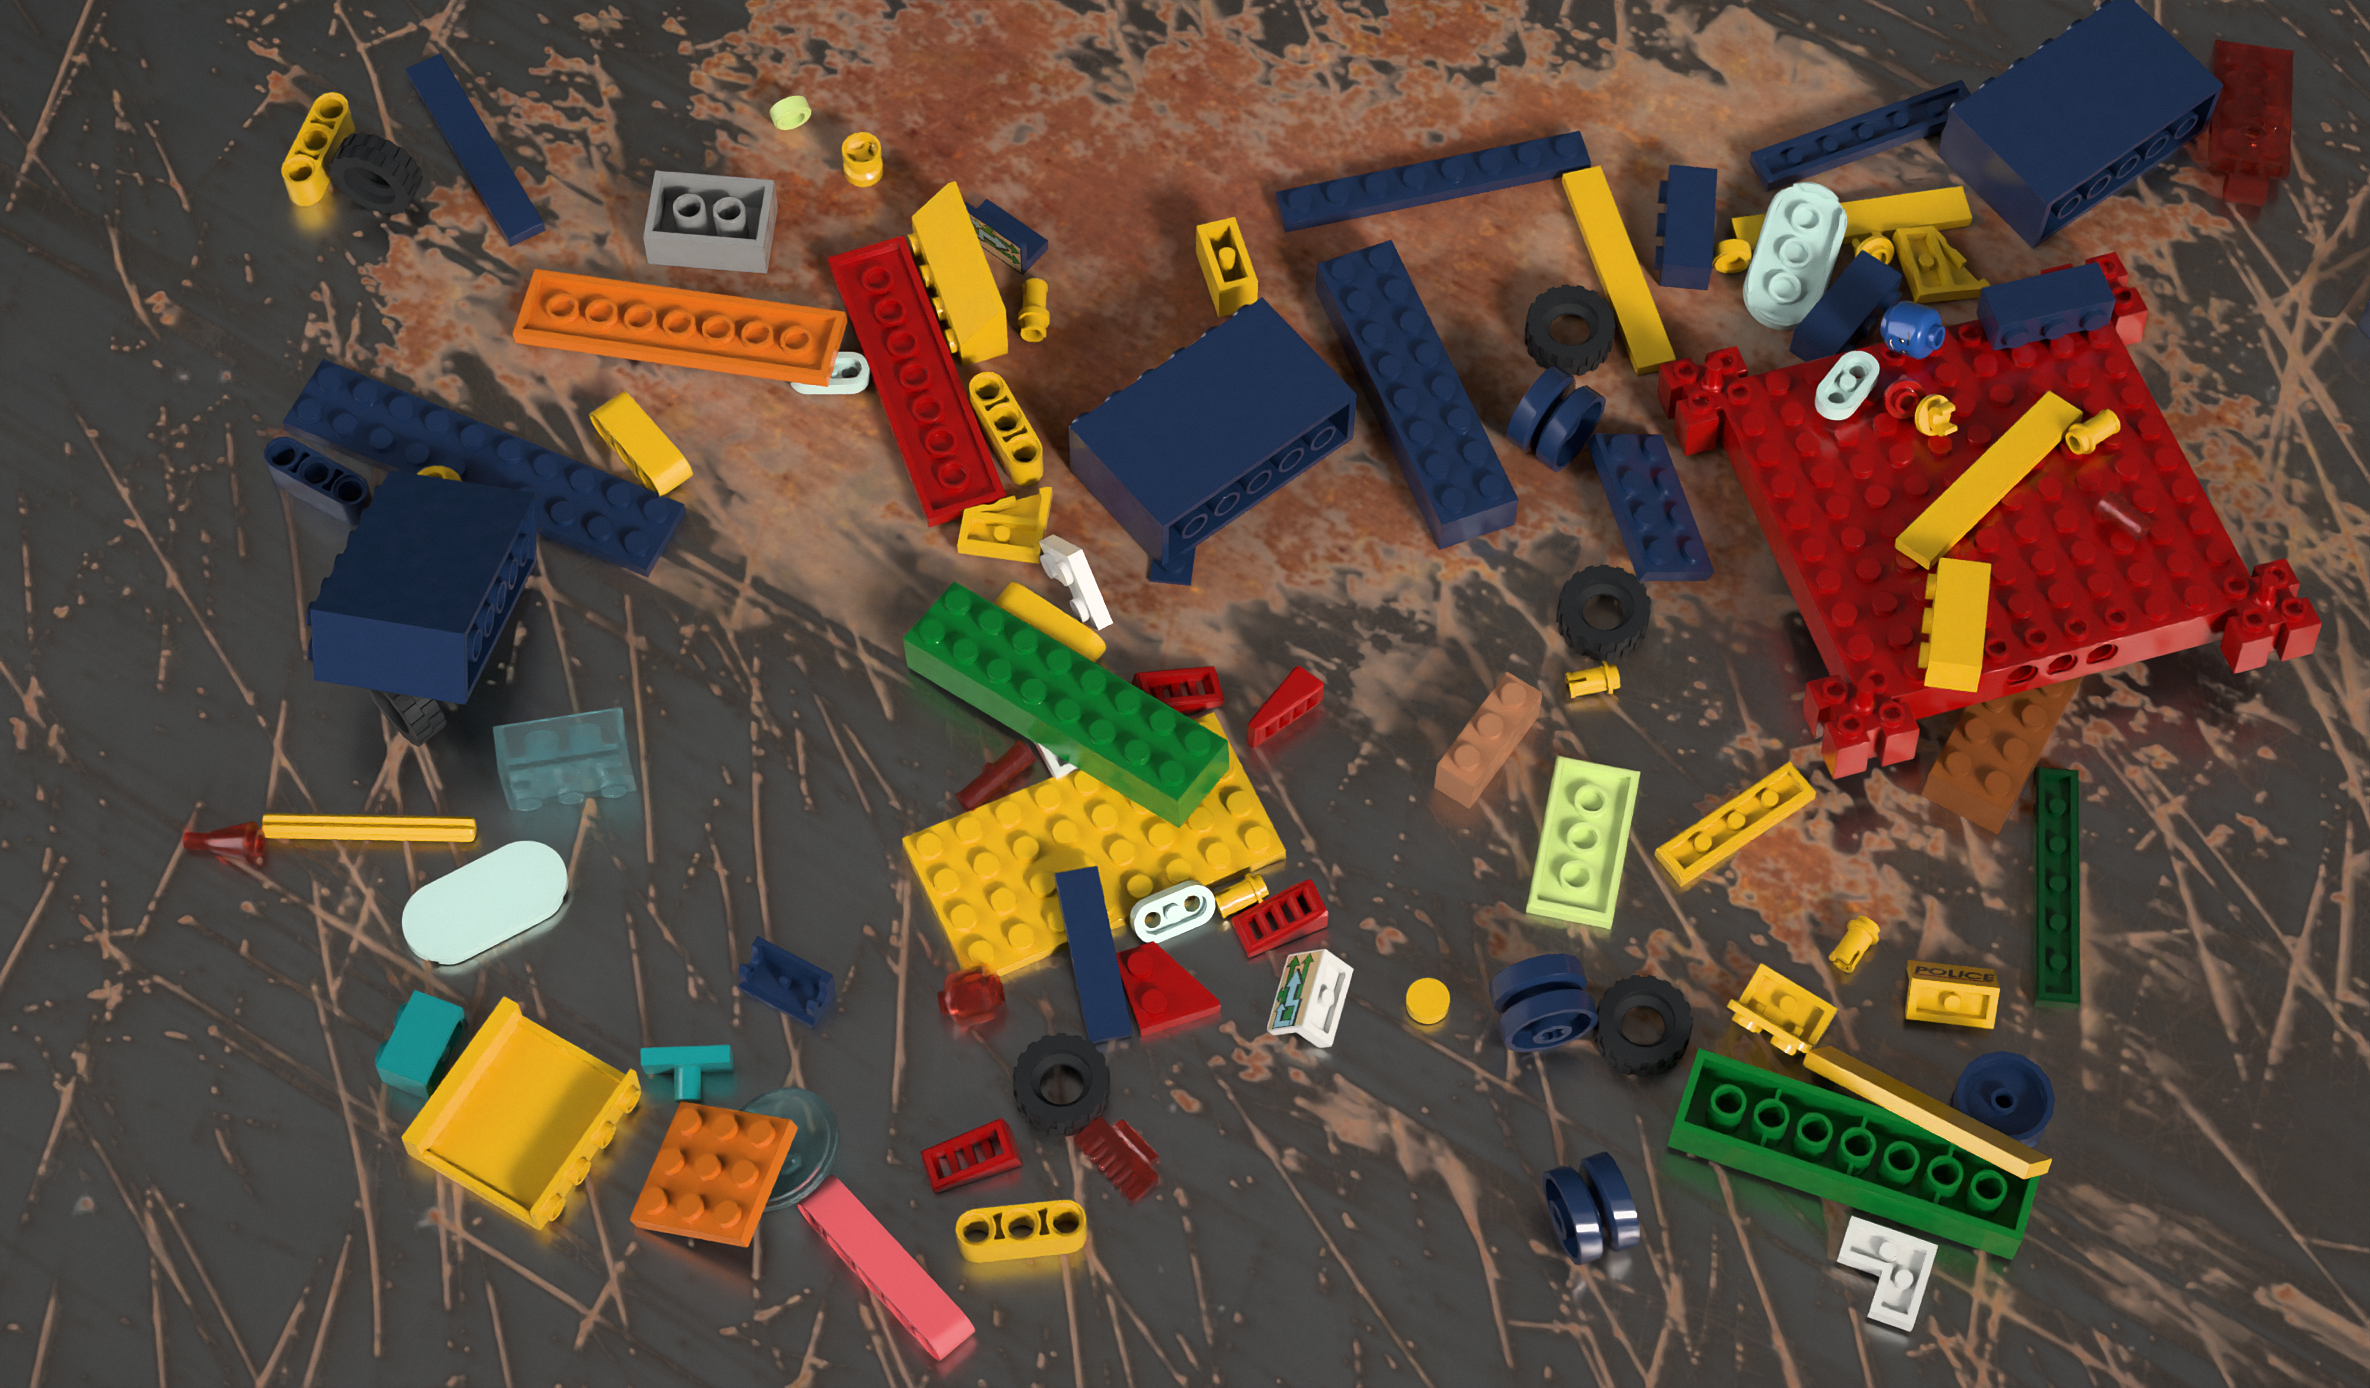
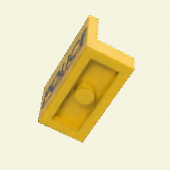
(1952, 994)

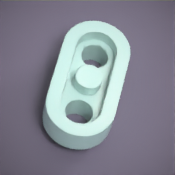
(846, 364)
(1843, 388)
(1171, 914)

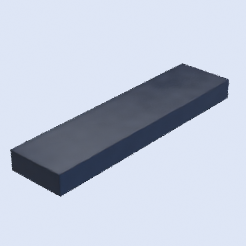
(1093, 955)

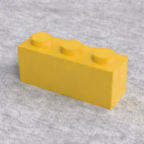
(1955, 624)

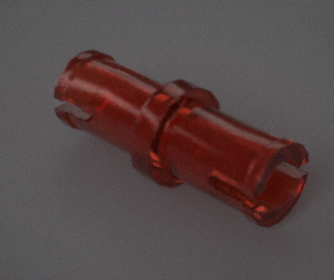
(995, 777)

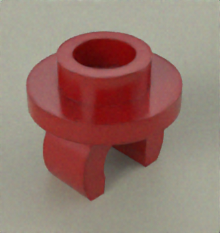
(1903, 397)

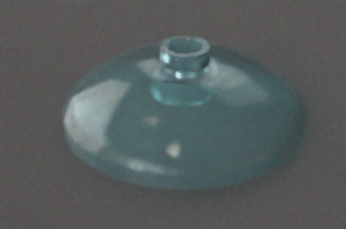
(812, 1147)

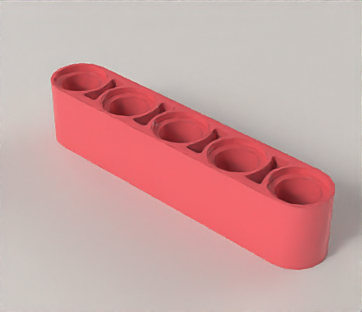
(885, 1268)

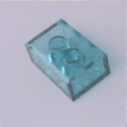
(565, 759)

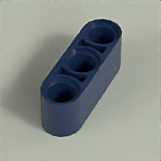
(310, 466)

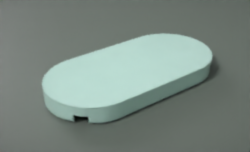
(1794, 255)
(485, 902)

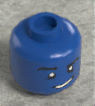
(1912, 329)

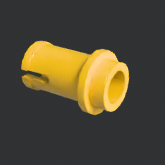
(2084, 437)
(1593, 680)
(1240, 895)
(1856, 941)

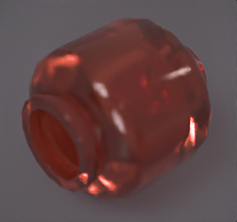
(972, 996)

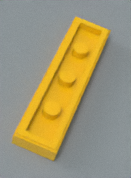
(1735, 823)

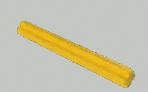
(369, 827)

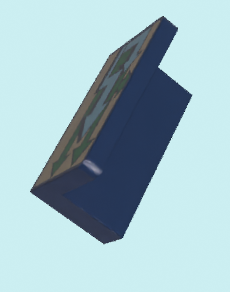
(1006, 236)

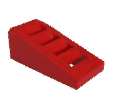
(1157, 681)
(1288, 702)
(1274, 906)
(976, 1171)

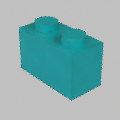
(421, 1044)

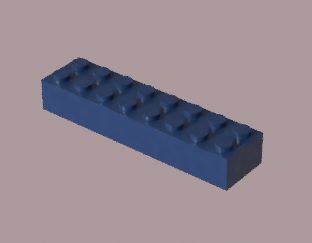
(1416, 395)

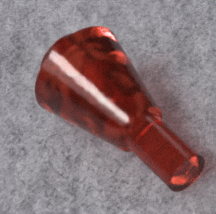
(238, 841)

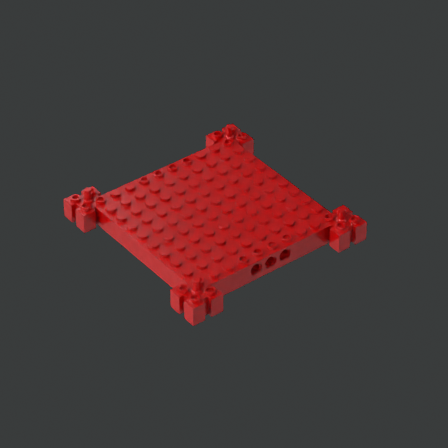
(2062, 581)

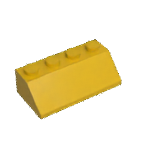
(959, 278)

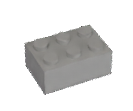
(710, 222)

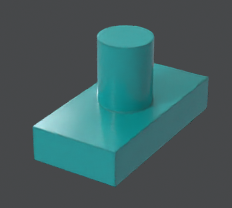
(687, 1065)

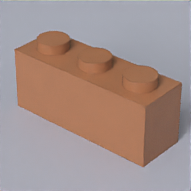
(1488, 740)

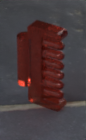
(1128, 1149)

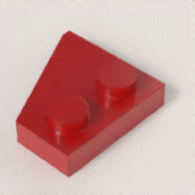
(1161, 990)

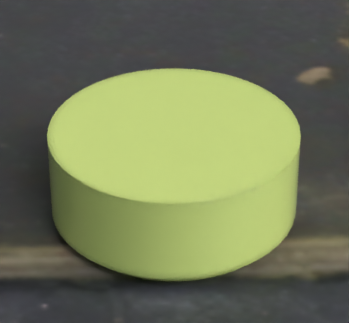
(790, 112)

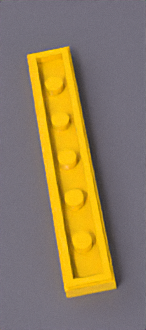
(1938, 208)
(1618, 269)
(1988, 480)
(1927, 1112)

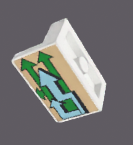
(1311, 996)

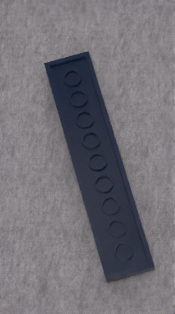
(410, 434)

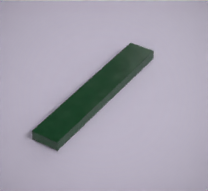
(2056, 888)

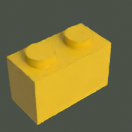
(1226, 265)

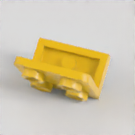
(1784, 1010)

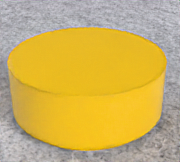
(1731, 256)
(1427, 1000)

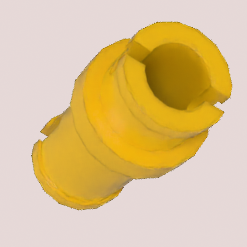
(1034, 316)

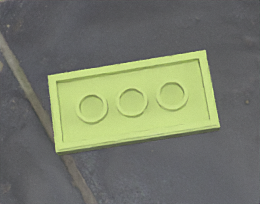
(1583, 842)

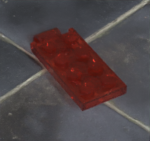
(2255, 102)

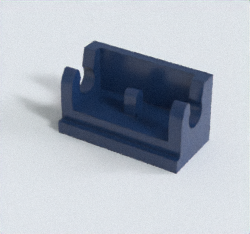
(786, 982)

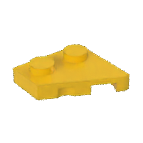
(1933, 267)
(1007, 528)

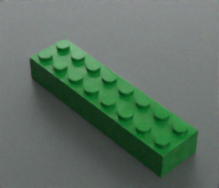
(1067, 704)
(1848, 1154)

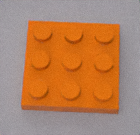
(714, 1174)

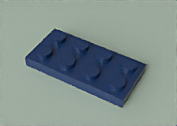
(1650, 507)

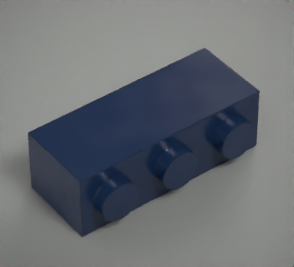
(1686, 227)
(2045, 306)
(1847, 309)

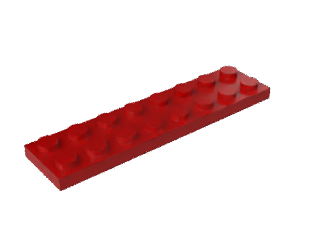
(916, 380)

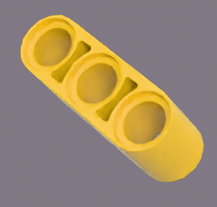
(315, 148)
(640, 444)
(1011, 444)
(1050, 620)
(1039, 1216)

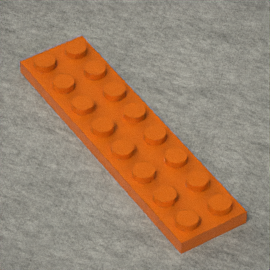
(680, 327)

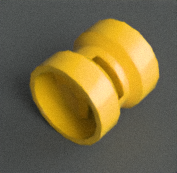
(862, 159)

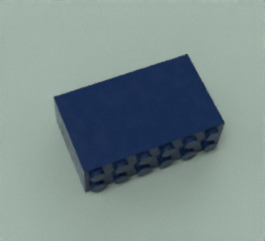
(2078, 119)
(1211, 431)
(423, 587)

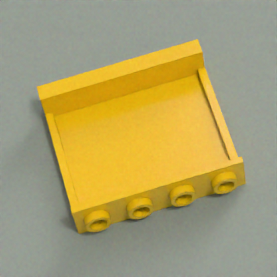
(521, 1116)

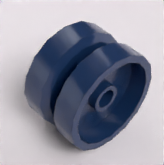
(1555, 418)
(1542, 1002)
(2006, 1095)
(1591, 1208)

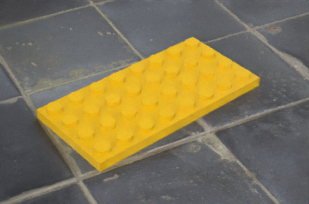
(997, 865)

